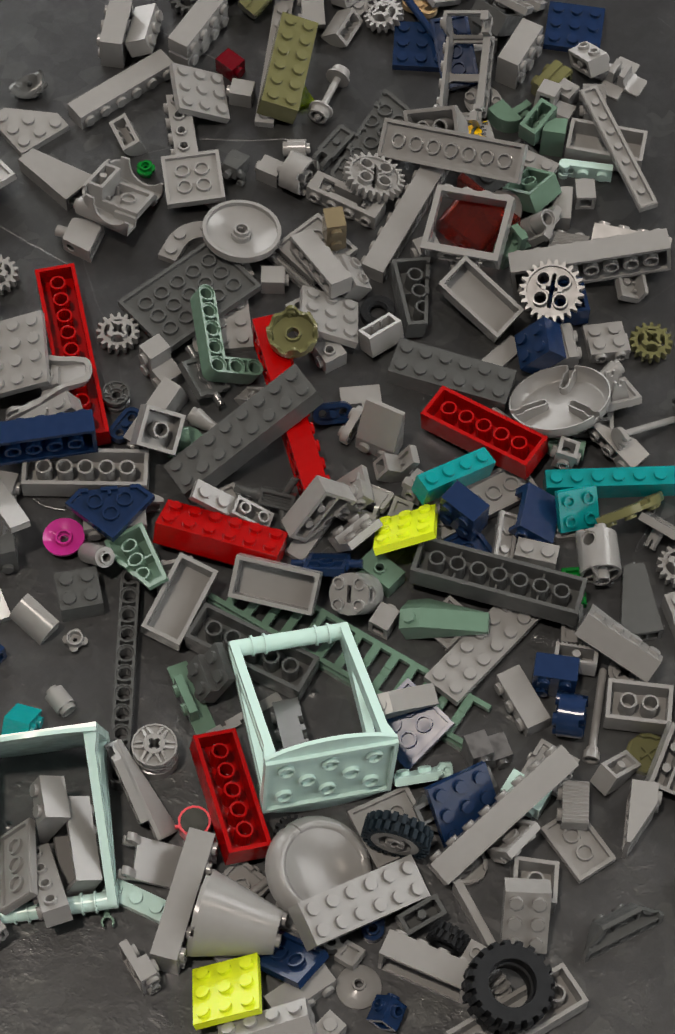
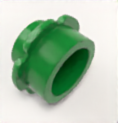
(145, 172)

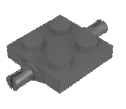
(198, 384)

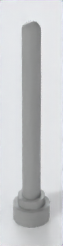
(591, 754)

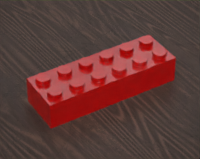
(477, 426)
(216, 534)
(230, 796)

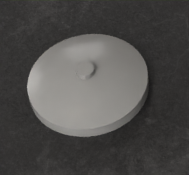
(241, 231)

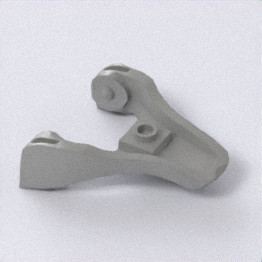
(65, 374)

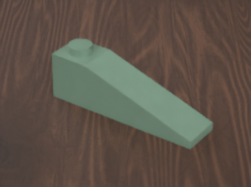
(138, 555)
(440, 619)

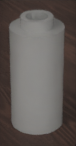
(96, 554)

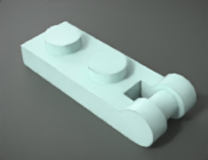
(584, 169)

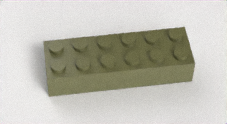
(287, 68)

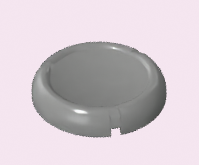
(561, 400)
(312, 858)

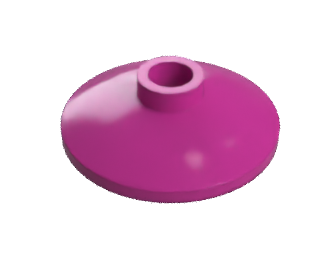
(63, 529)

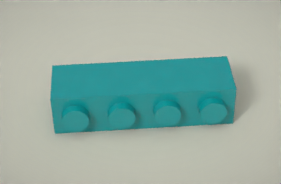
(466, 469)

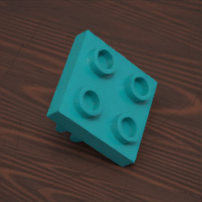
(576, 508)

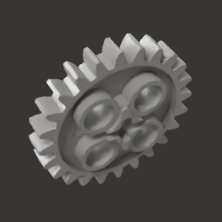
(387, 179)
(533, 288)

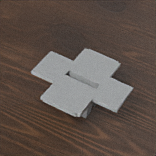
(626, 81)

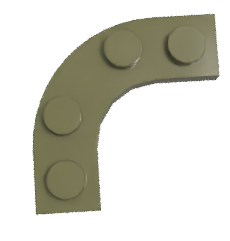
(629, 512)

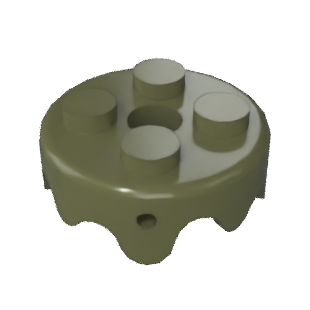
(292, 320)

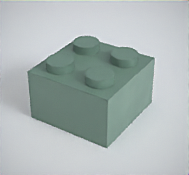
(536, 189)

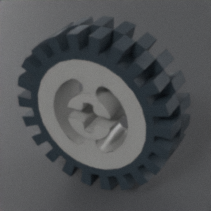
(397, 834)

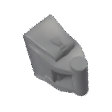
(382, 502)

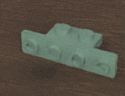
(192, 708)

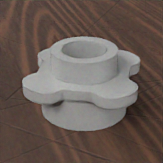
(74, 634)

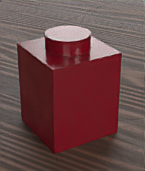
(230, 64)

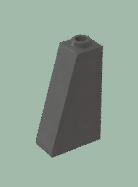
(637, 603)

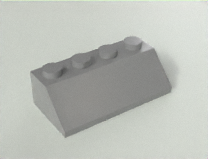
(288, 1018)

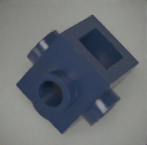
(386, 1012)

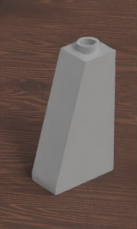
(53, 176)
(166, 396)

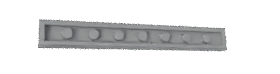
(618, 148)

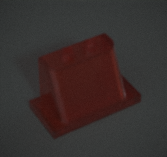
(472, 223)

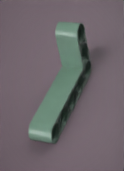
(213, 362)

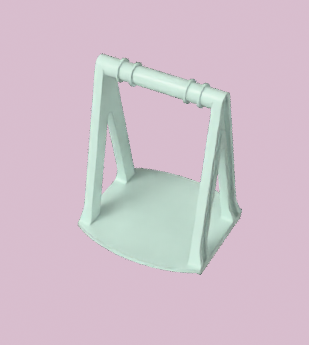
(62, 738)
(324, 769)

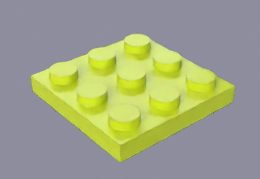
(406, 529)
(226, 991)

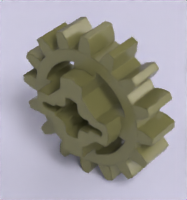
(650, 342)

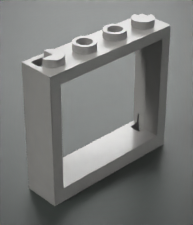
(454, 253)

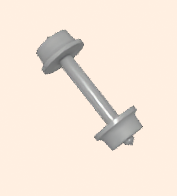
(338, 77)

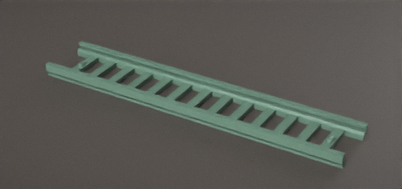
(335, 669)

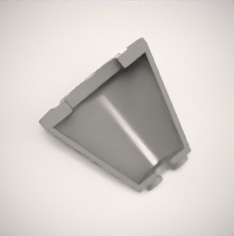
(233, 920)

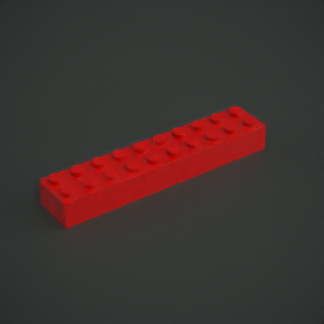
(70, 335)
(299, 440)

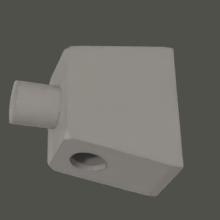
(81, 237)

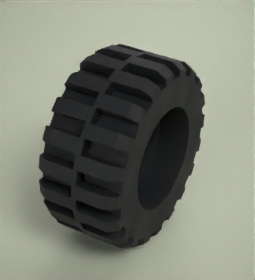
(528, 967)

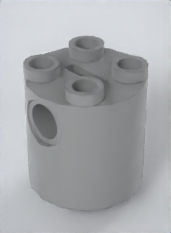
(598, 554)
(355, 593)

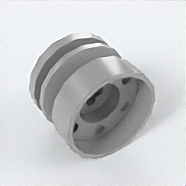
(153, 762)

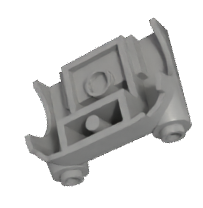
(116, 196)

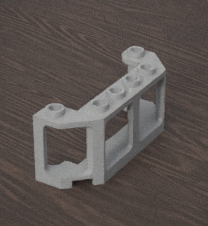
(483, 78)

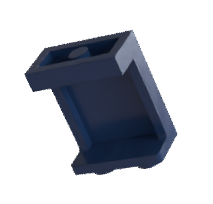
(536, 514)

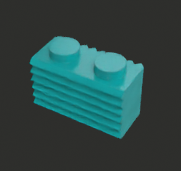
(22, 719)

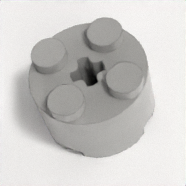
(297, 172)

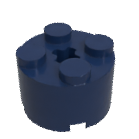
(570, 715)

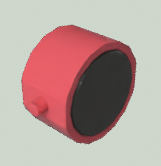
(193, 817)

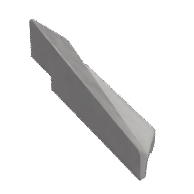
(139, 792)

